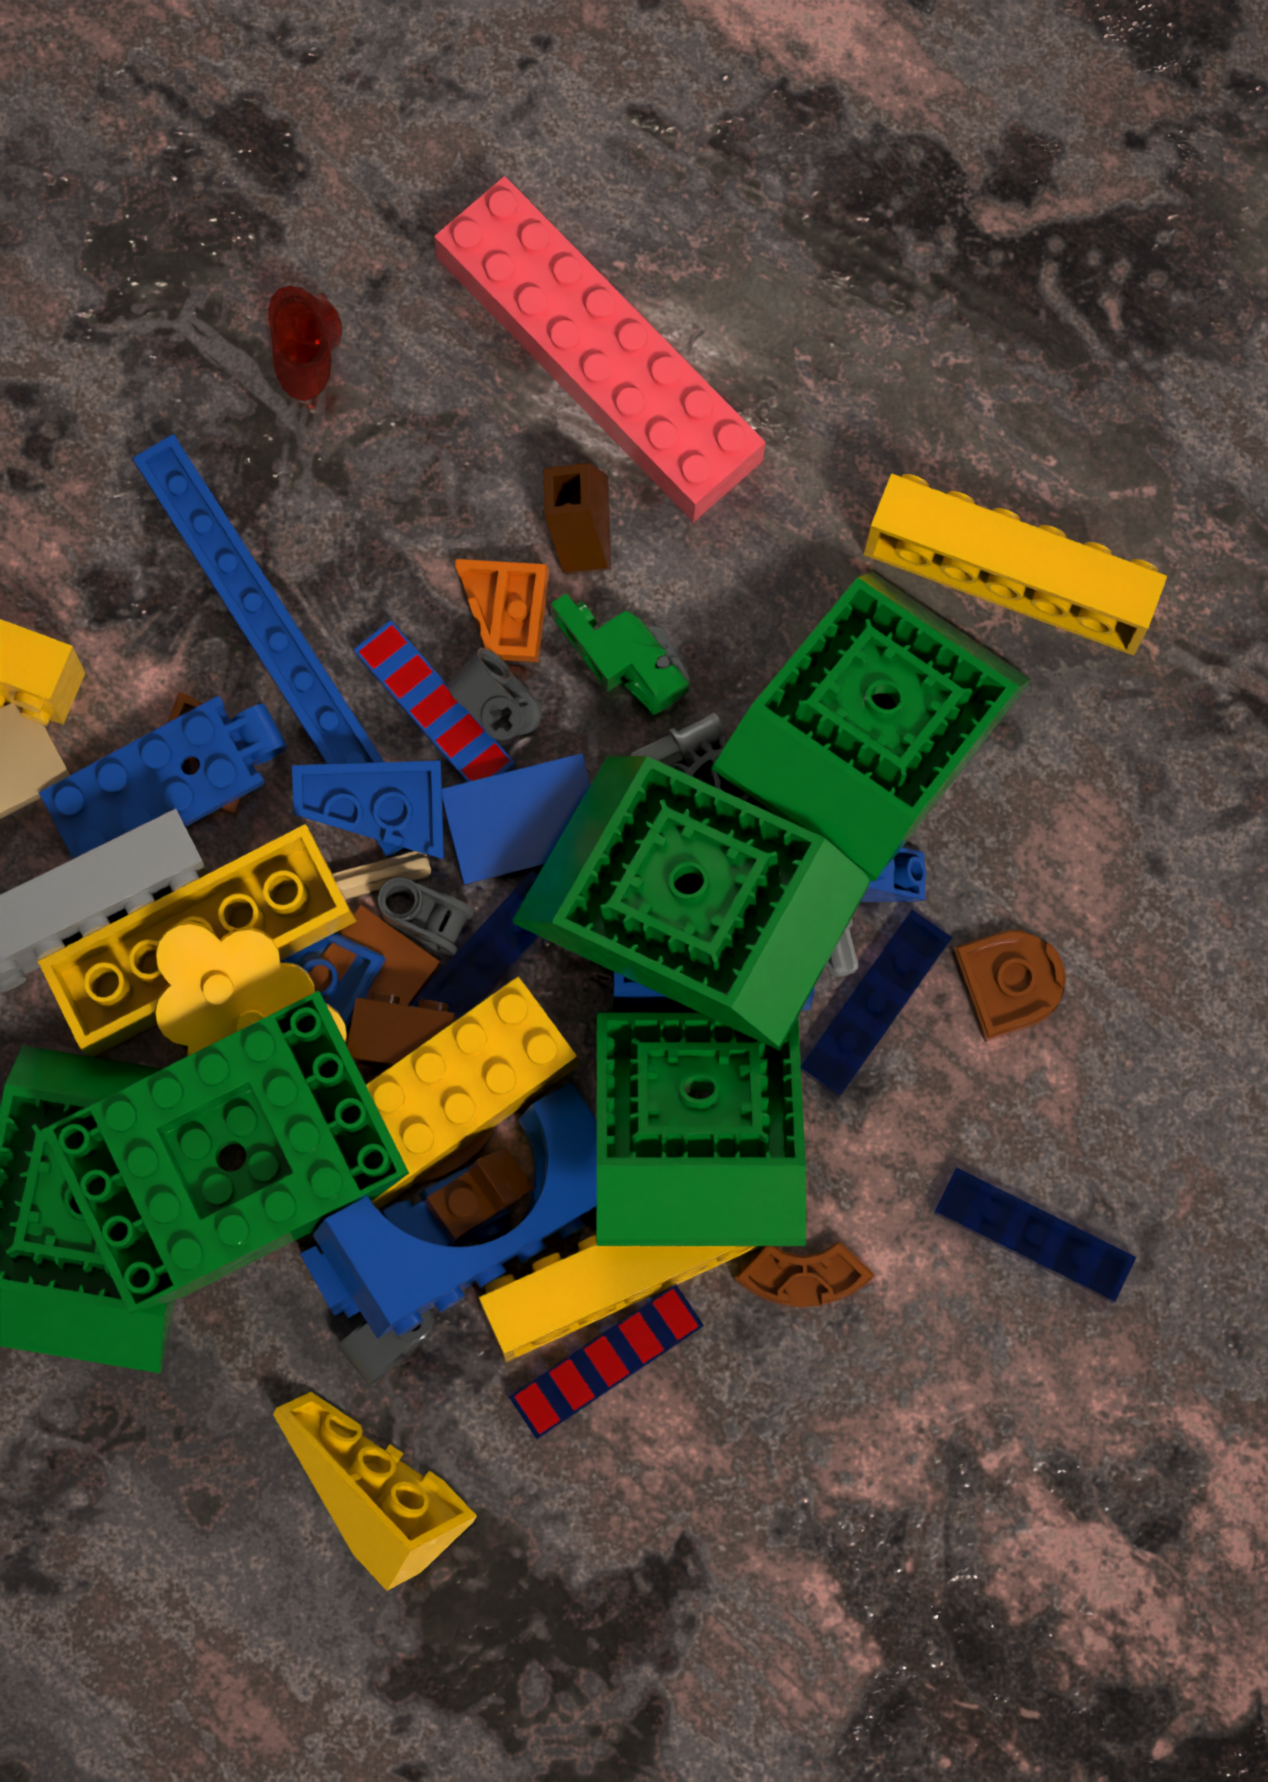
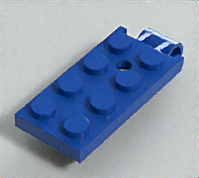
(149, 778)

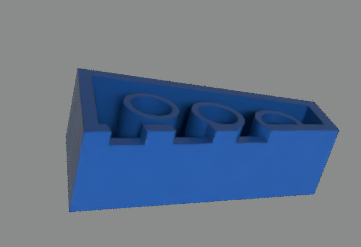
(411, 1219)

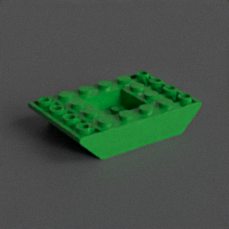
(838, 761)
(735, 948)
(151, 1154)
(692, 1166)
(51, 1272)

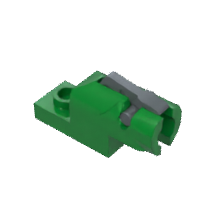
(623, 652)

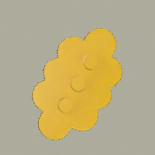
(223, 983)

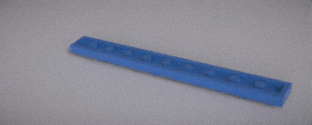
(256, 608)

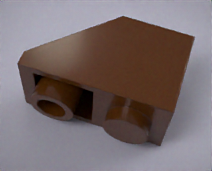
(578, 516)
(387, 1031)

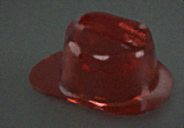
(303, 337)

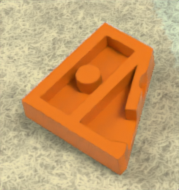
(507, 605)

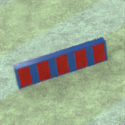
(431, 706)

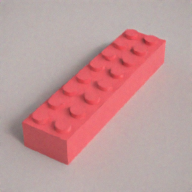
(599, 349)

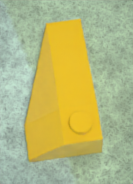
(380, 1505)

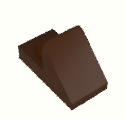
(479, 1194)

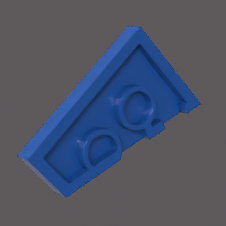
(377, 800)

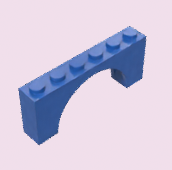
(402, 1276)

